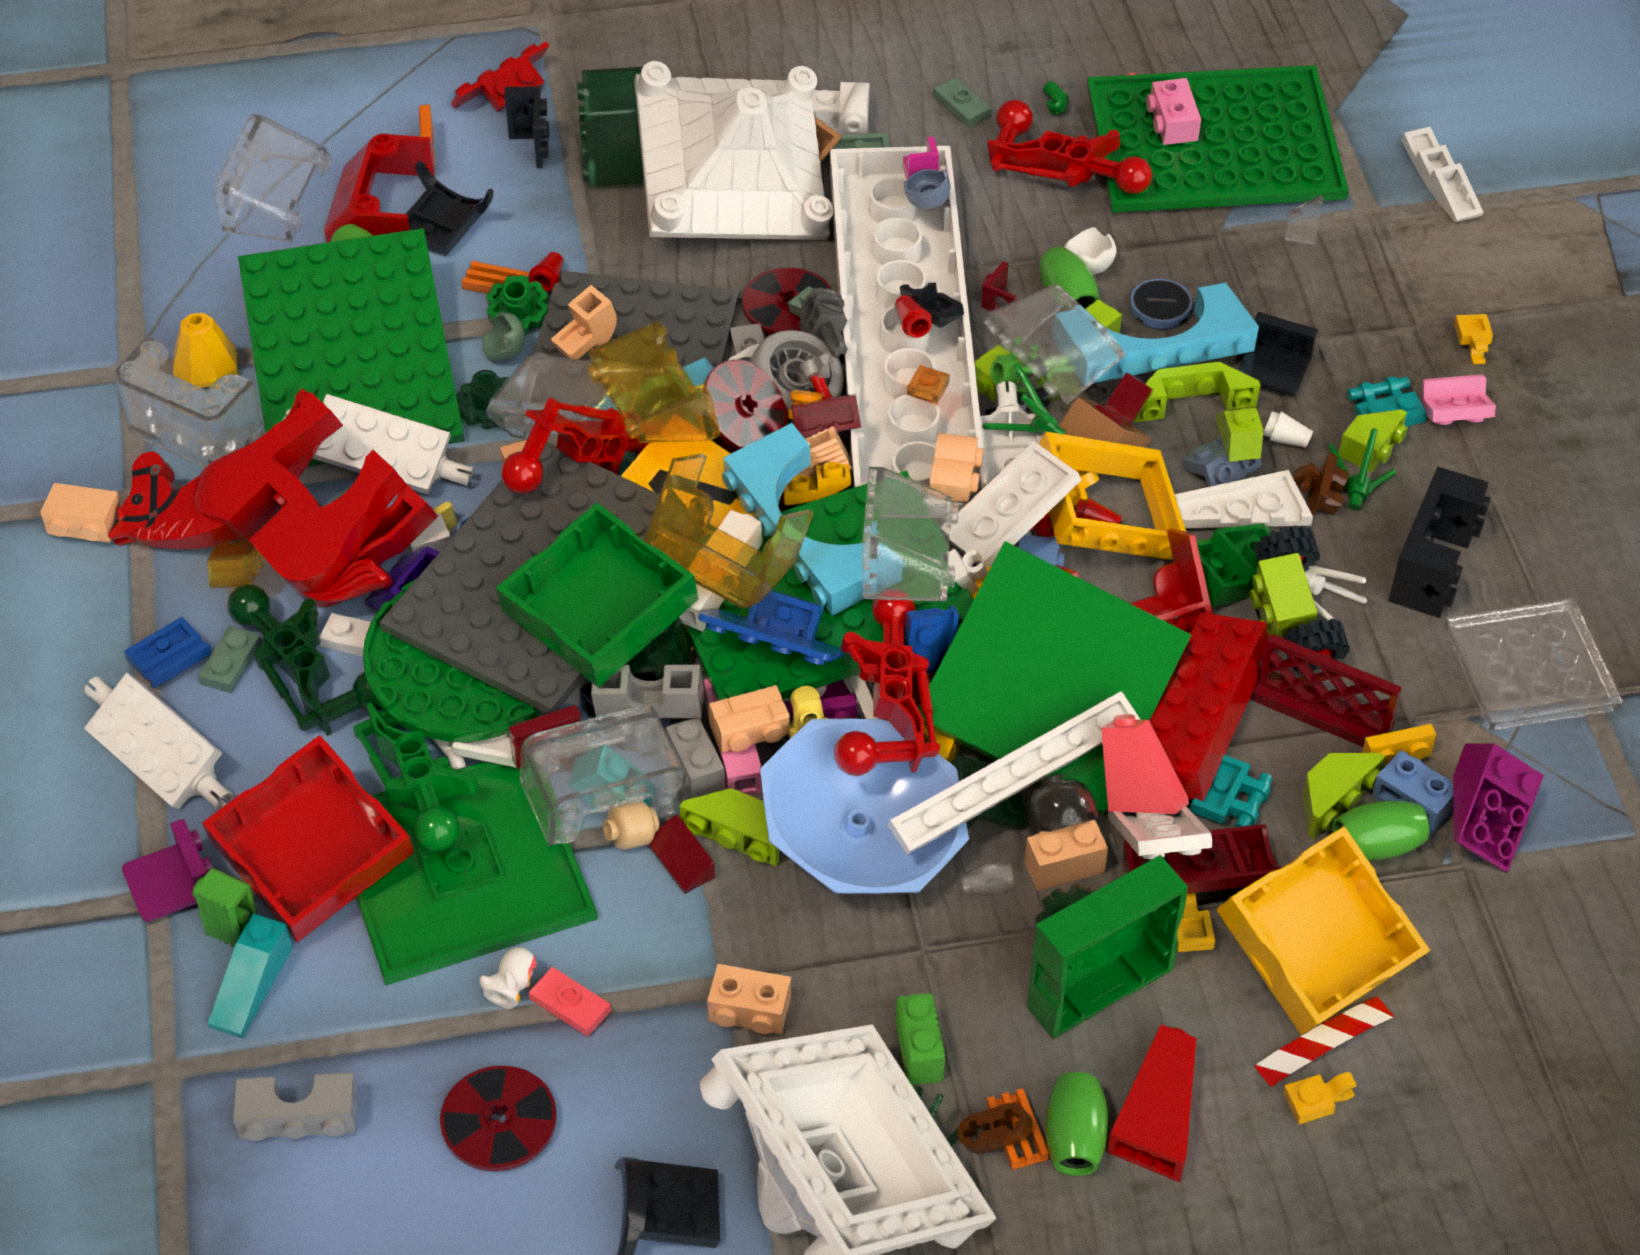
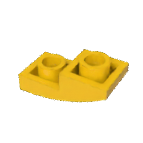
(827, 481)

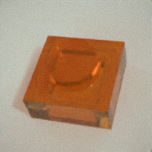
(928, 384)

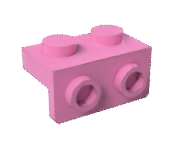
(1457, 399)

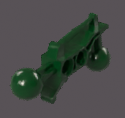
(294, 650)

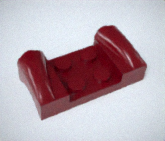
(1235, 860)

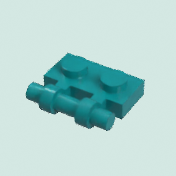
(1394, 401)
(1224, 790)

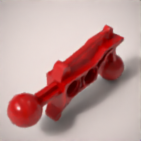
(1061, 155)
(583, 441)
(857, 751)

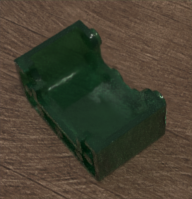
(611, 127)

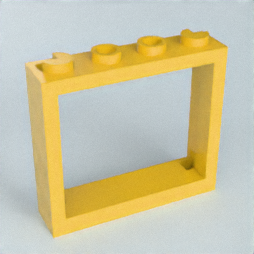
(1119, 461)

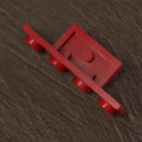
(512, 73)

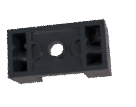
(1430, 569)

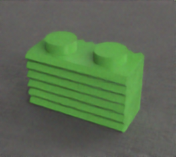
(224, 905)
(920, 1039)

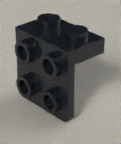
(526, 120)
(1280, 354)

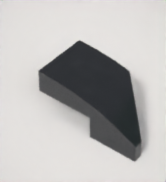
(939, 305)

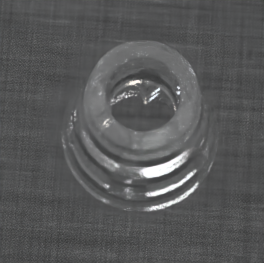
(989, 878)

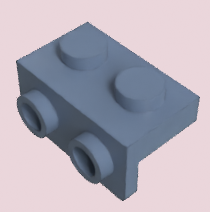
(1213, 463)

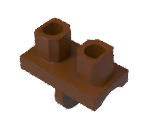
(1318, 484)

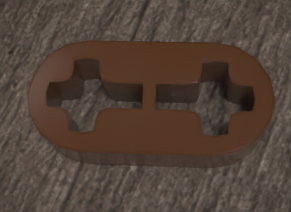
(995, 1129)

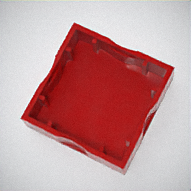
(308, 838)

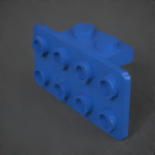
(779, 620)

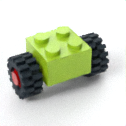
(1285, 595)

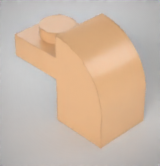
(591, 326)

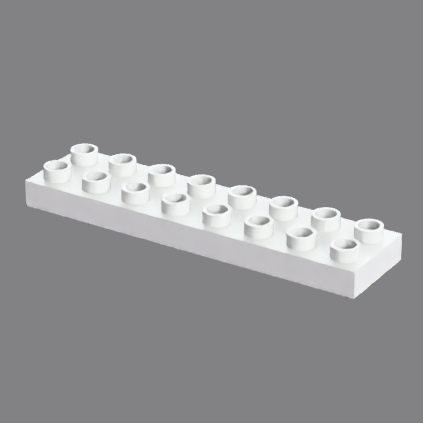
(878, 248)

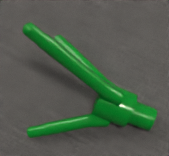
(1042, 421)
(1360, 485)

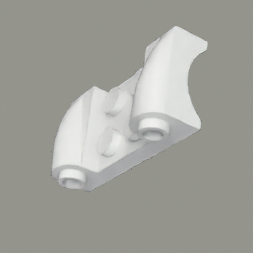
(844, 109)

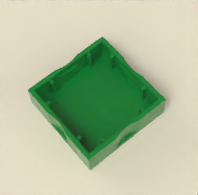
(597, 594)
(1106, 946)

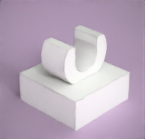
(964, 571)

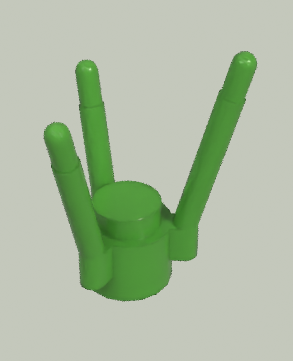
(1003, 371)

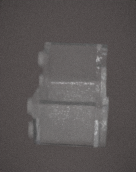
(181, 415)
(600, 767)

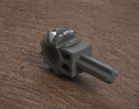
(824, 318)

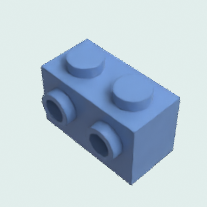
(1412, 781)

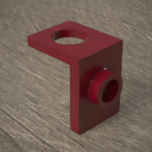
(993, 288)
(1126, 400)

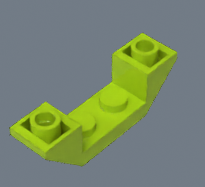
(1235, 387)

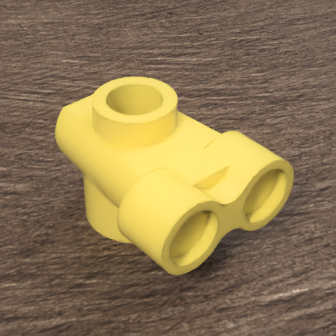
(806, 706)

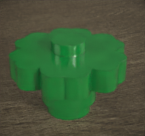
(519, 298)

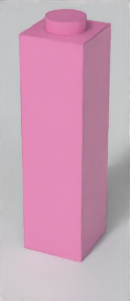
(742, 767)

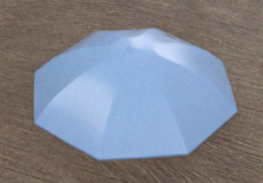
(839, 821)

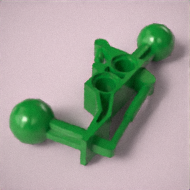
(420, 780)

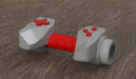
(816, 371)

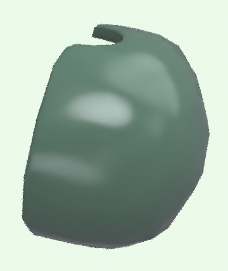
(505, 338)

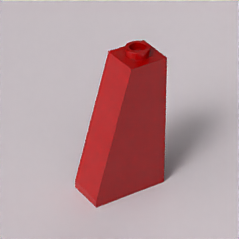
(1157, 1110)

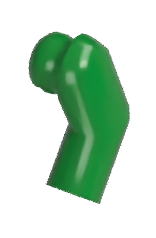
(1058, 97)

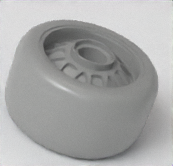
(784, 353)

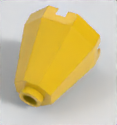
(203, 352)

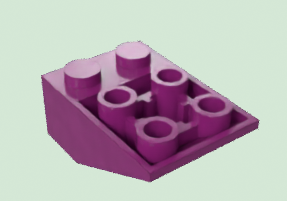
(1492, 802)

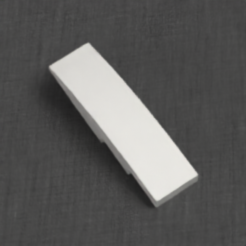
(1441, 176)

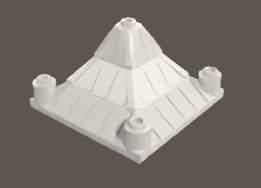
(731, 156)
(846, 1145)

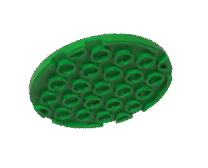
(432, 694)

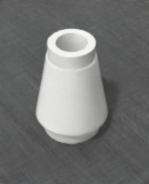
(1286, 430)

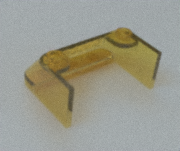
(714, 557)

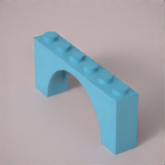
(1221, 332)
(759, 478)

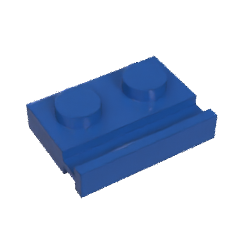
(931, 633)
(167, 652)

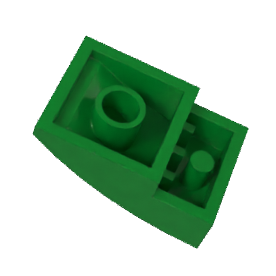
(1230, 562)

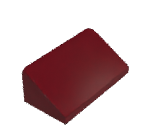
(682, 855)

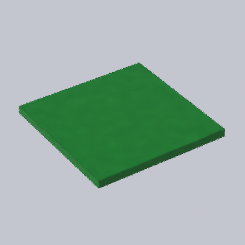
(1043, 653)
(479, 894)

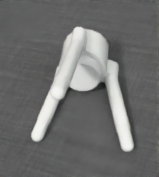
(1317, 583)

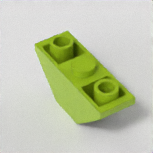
(1337, 786)
(731, 821)

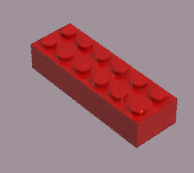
(1208, 696)

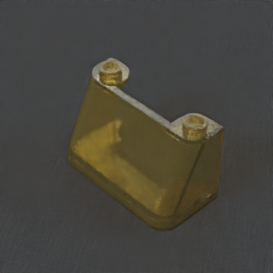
(653, 388)

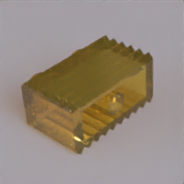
(234, 564)

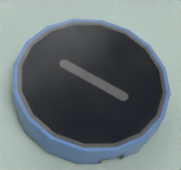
(1161, 303)

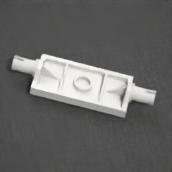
(408, 446)
(1004, 446)
(155, 742)

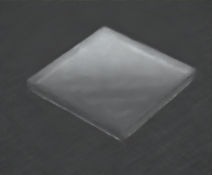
(1532, 664)

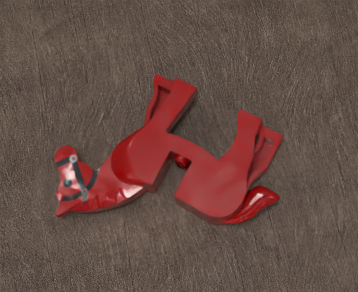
(258, 497)

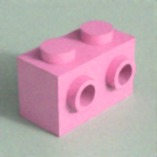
(1174, 111)

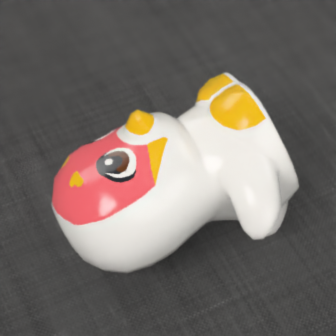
(512, 976)

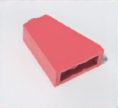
(1138, 769)

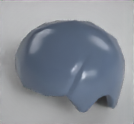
(927, 188)

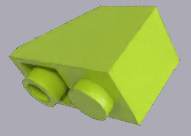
(1389, 431)

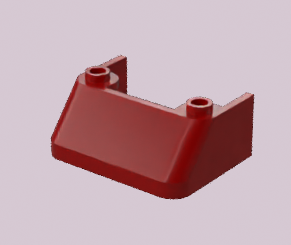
(379, 155)
(1178, 585)

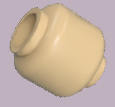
(631, 825)

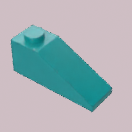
(250, 974)

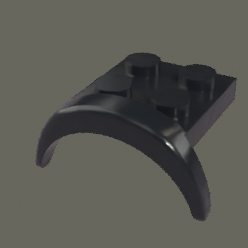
(444, 212)
(668, 1204)

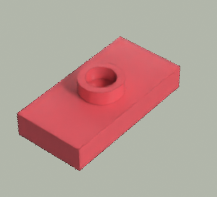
(570, 1001)

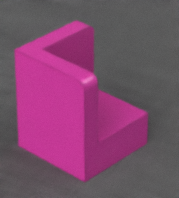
(919, 161)

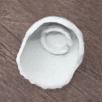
(1094, 249)

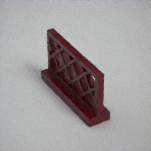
(1317, 704)

